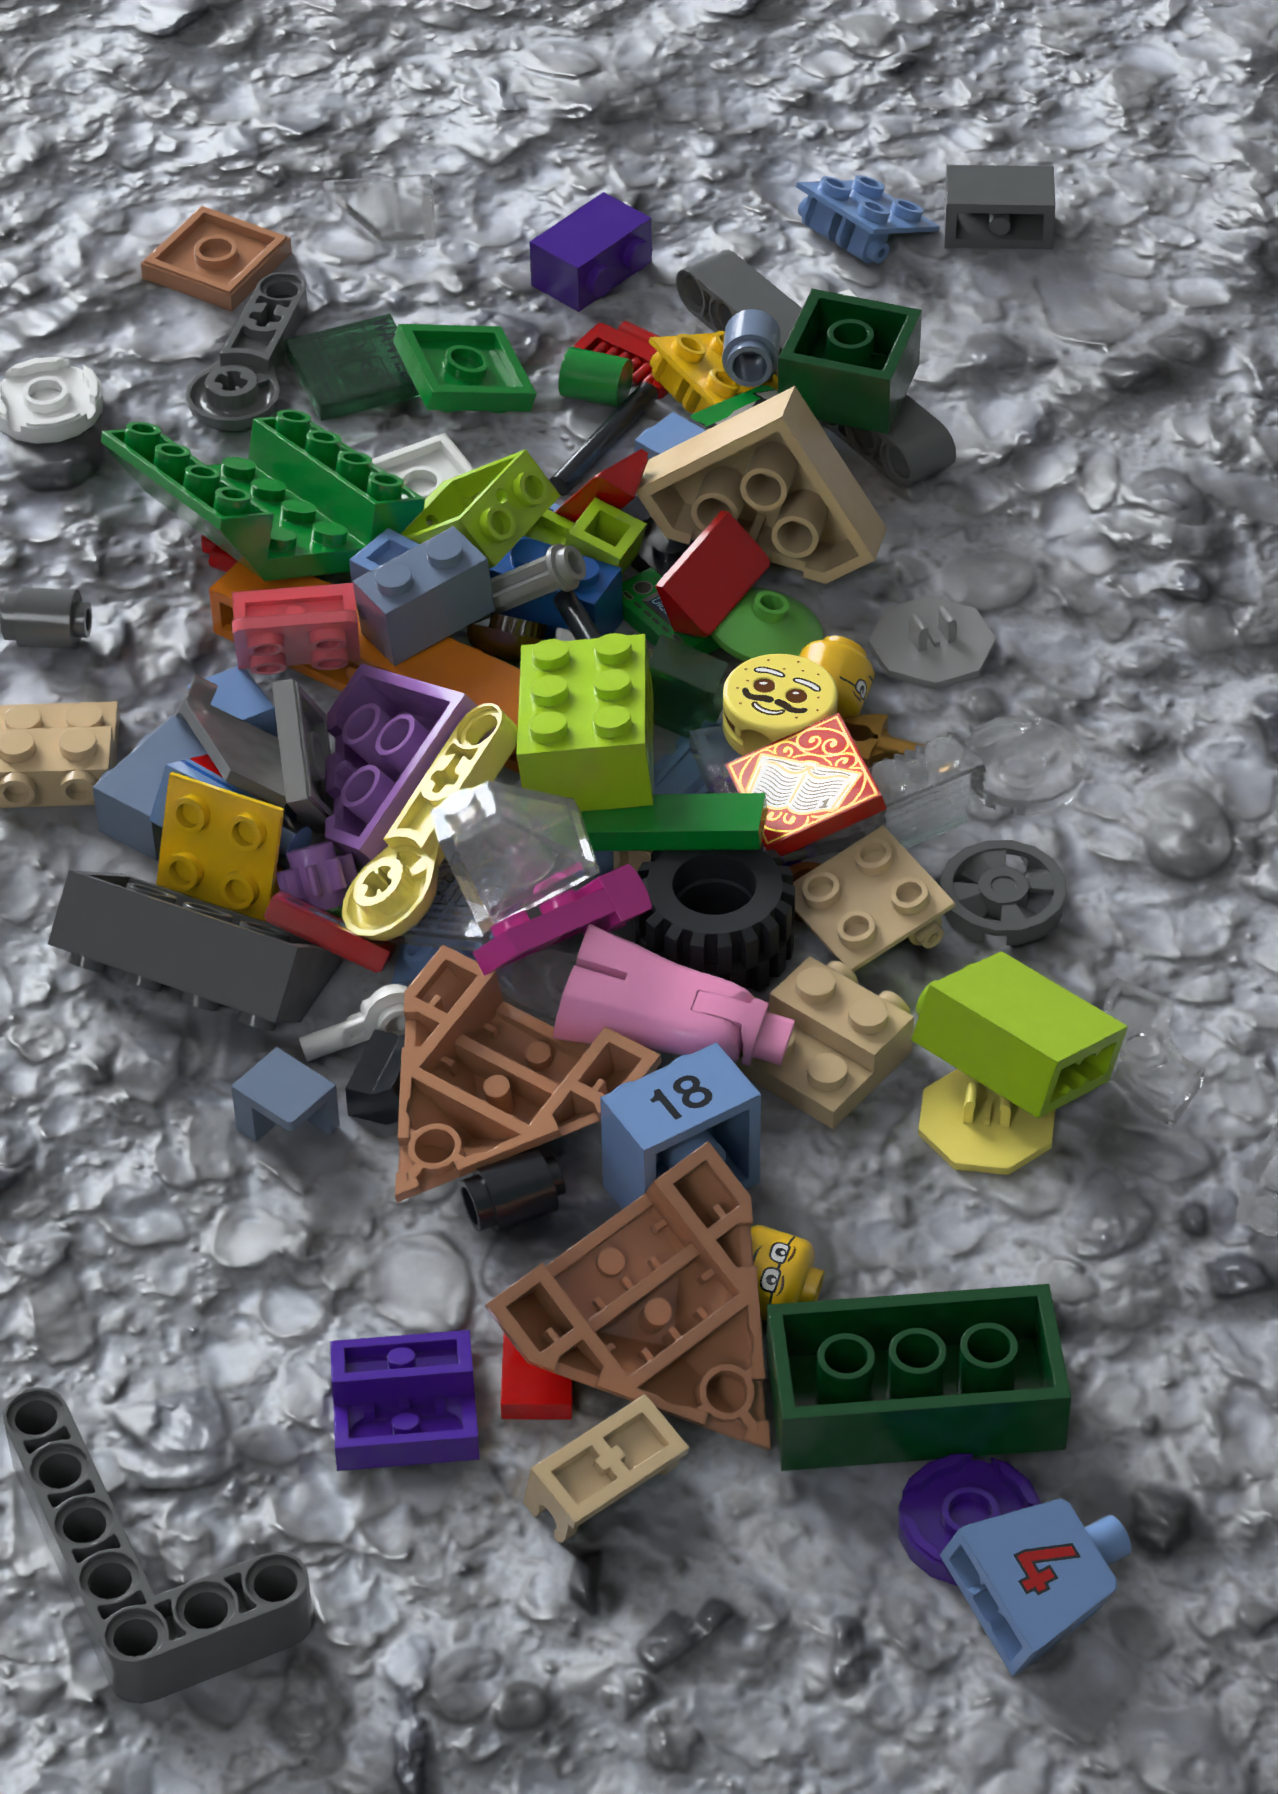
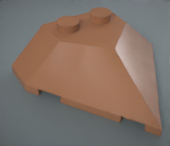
(490, 1077)
(657, 1303)

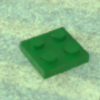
(464, 368)

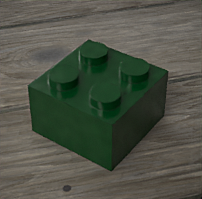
(852, 358)

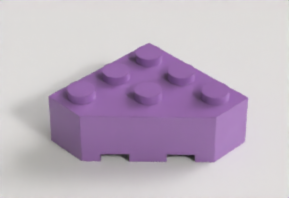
(384, 745)

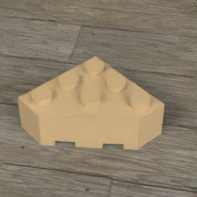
(777, 481)

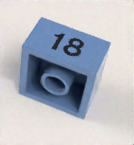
(671, 1114)

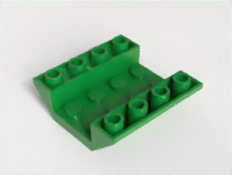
(287, 509)

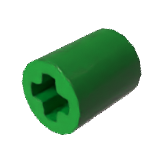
(595, 377)

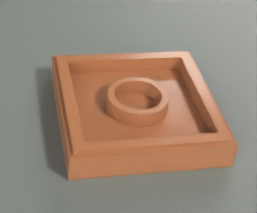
(216, 258)

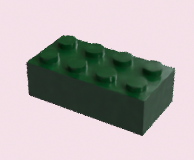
(917, 1377)

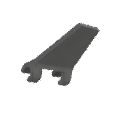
(238, 749)

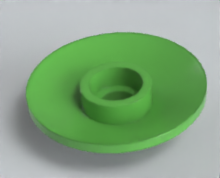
(767, 624)

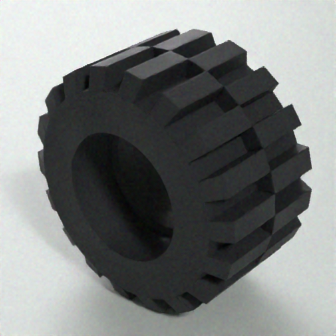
(720, 912)

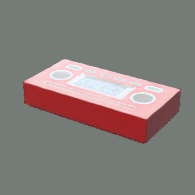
(327, 932)

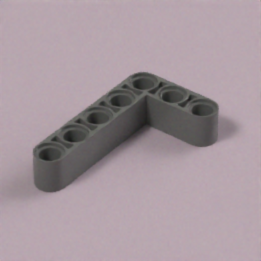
(167, 1626)

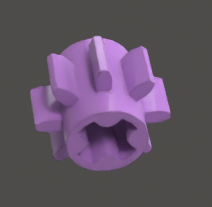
(318, 875)

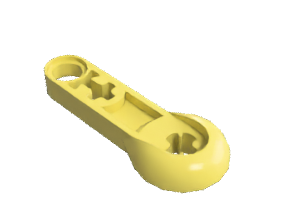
(402, 879)

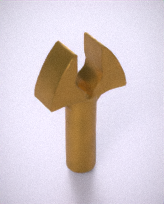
(873, 739)

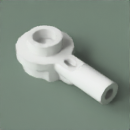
(379, 1012)

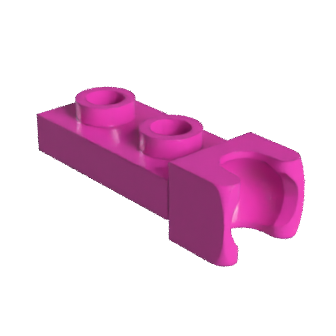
(603, 903)

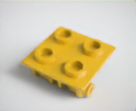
(694, 371)
(220, 846)

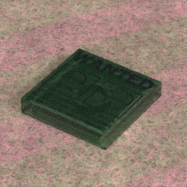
(351, 367)

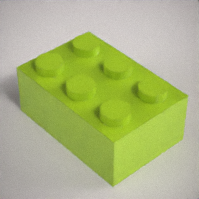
(587, 721)

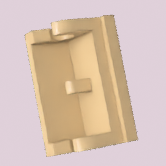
(603, 1466)

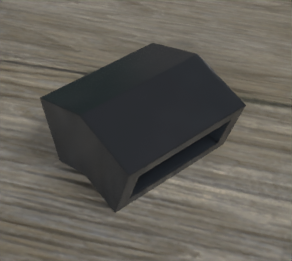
(375, 1082)

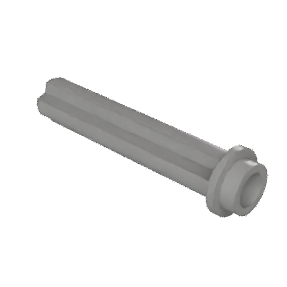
(558, 569)

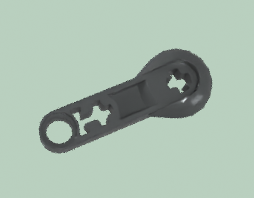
(245, 377)

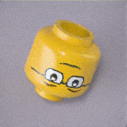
(848, 667)
(784, 1268)

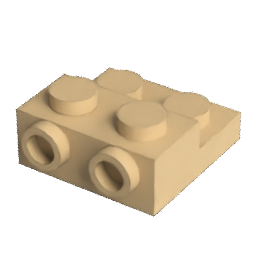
(55, 752)
(839, 1043)

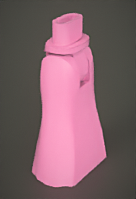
(663, 1004)

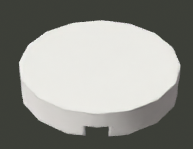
(49, 400)

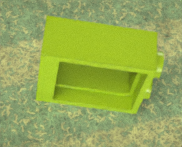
(488, 505)

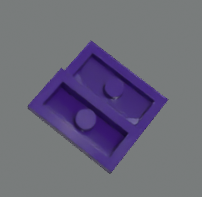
(403, 1400)

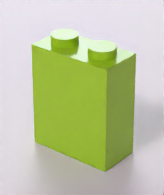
(1018, 1033)

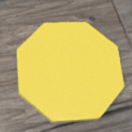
(979, 1127)

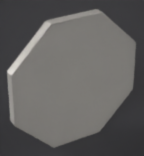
(932, 642)

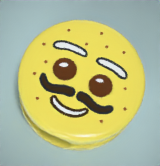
(775, 699)

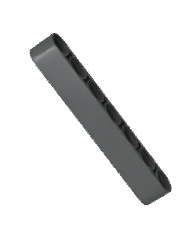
(727, 285)

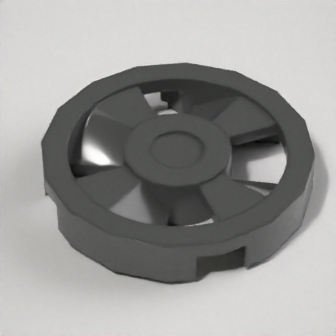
(1002, 891)

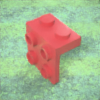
(295, 628)

